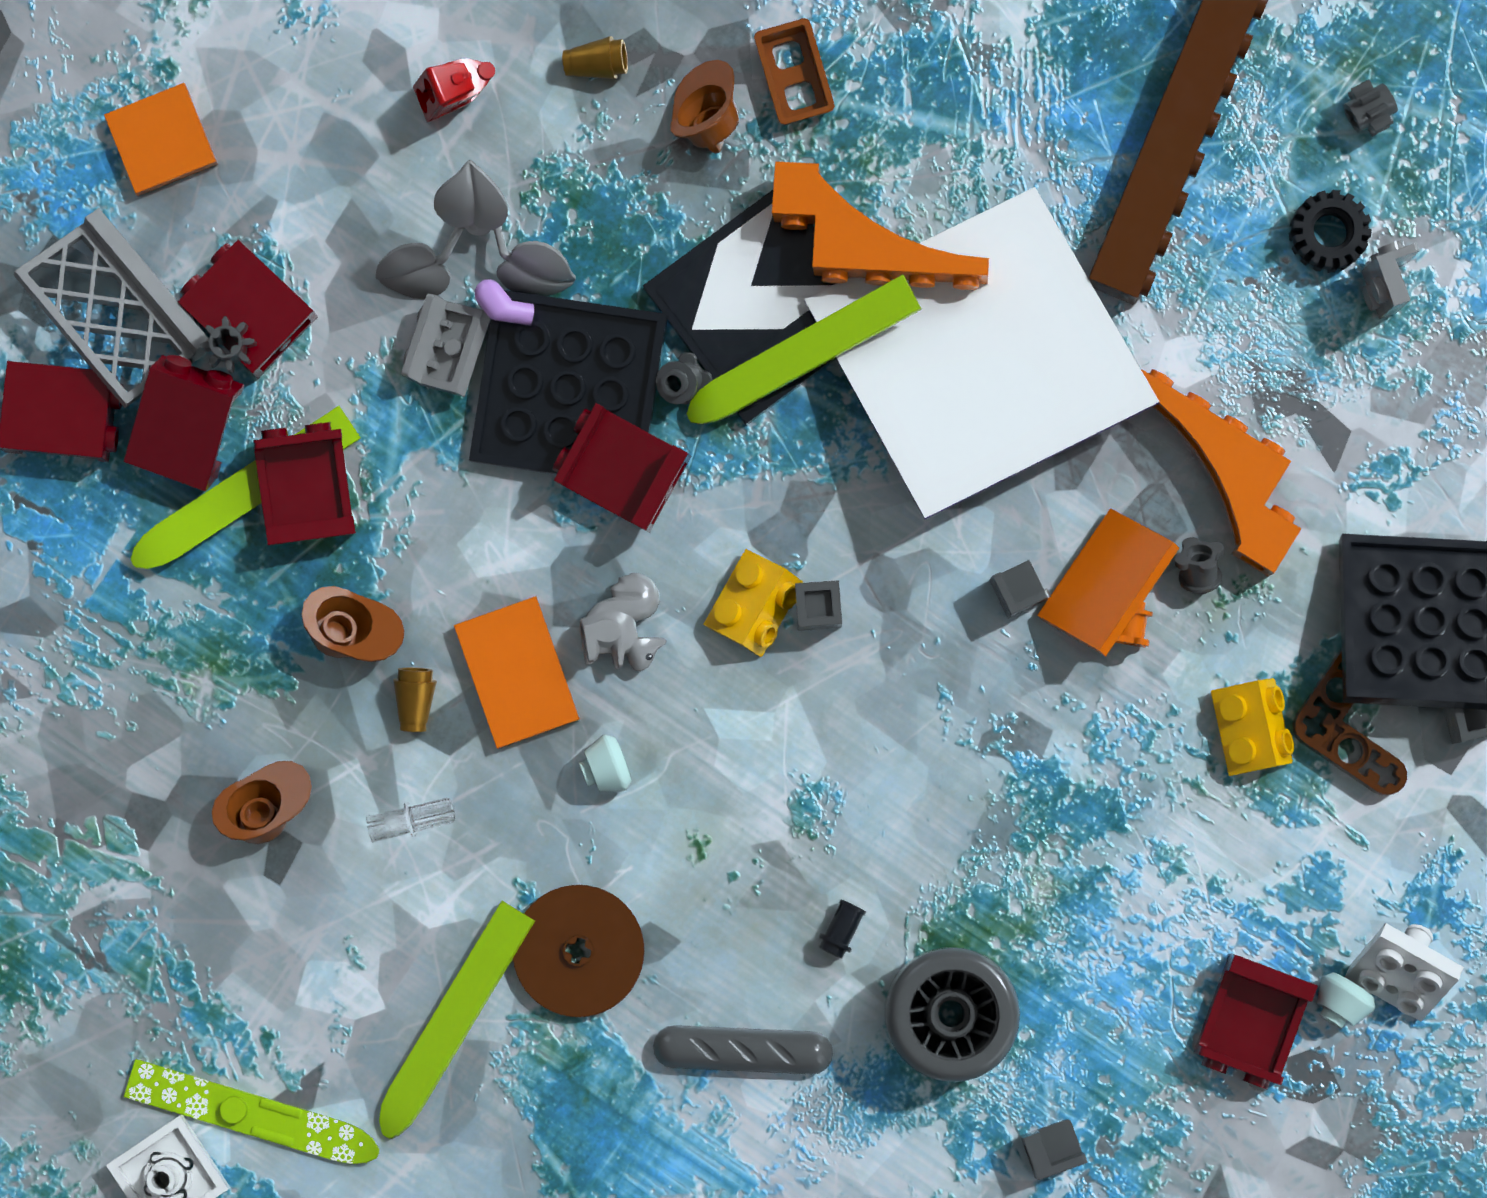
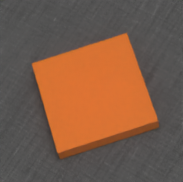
(160, 139)

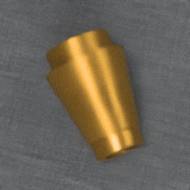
(597, 59)
(414, 697)

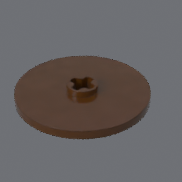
(596, 981)

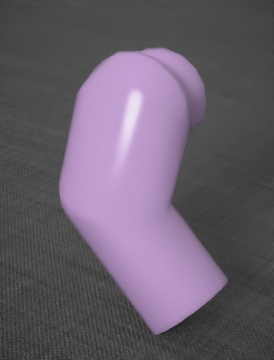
(499, 305)

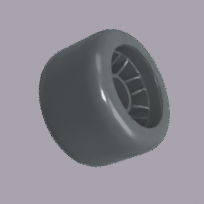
(987, 1021)

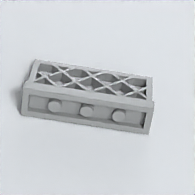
(136, 280)

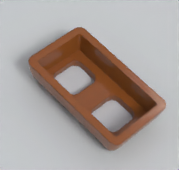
(809, 71)

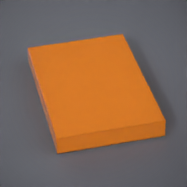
(1108, 582)
(516, 672)

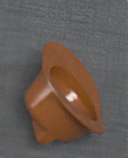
(706, 106)
(351, 625)
(262, 802)

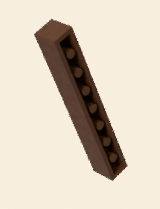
(1172, 147)

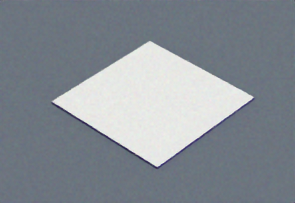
(994, 371)

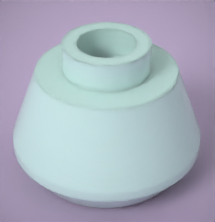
(605, 765)
(1343, 1001)

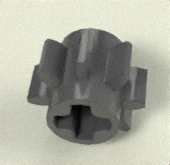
(1370, 107)
(218, 337)

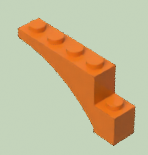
(855, 245)
(1241, 470)

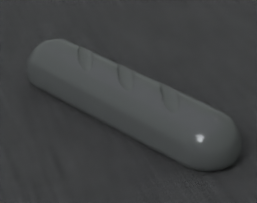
(743, 1049)

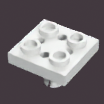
(1405, 970)
(165, 1178)

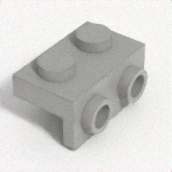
(1384, 283)
(445, 345)

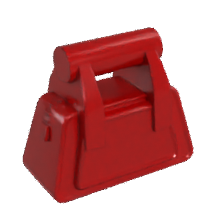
(451, 86)

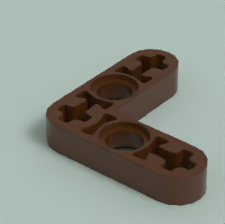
(1337, 730)

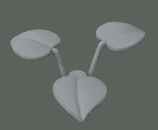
(477, 204)

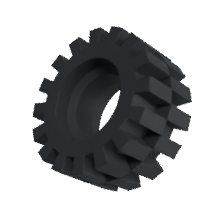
(1348, 212)

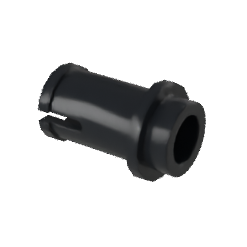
(841, 929)

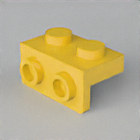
(753, 603)
(1252, 726)

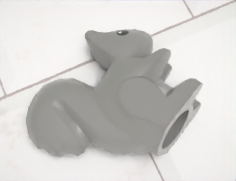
(612, 625)

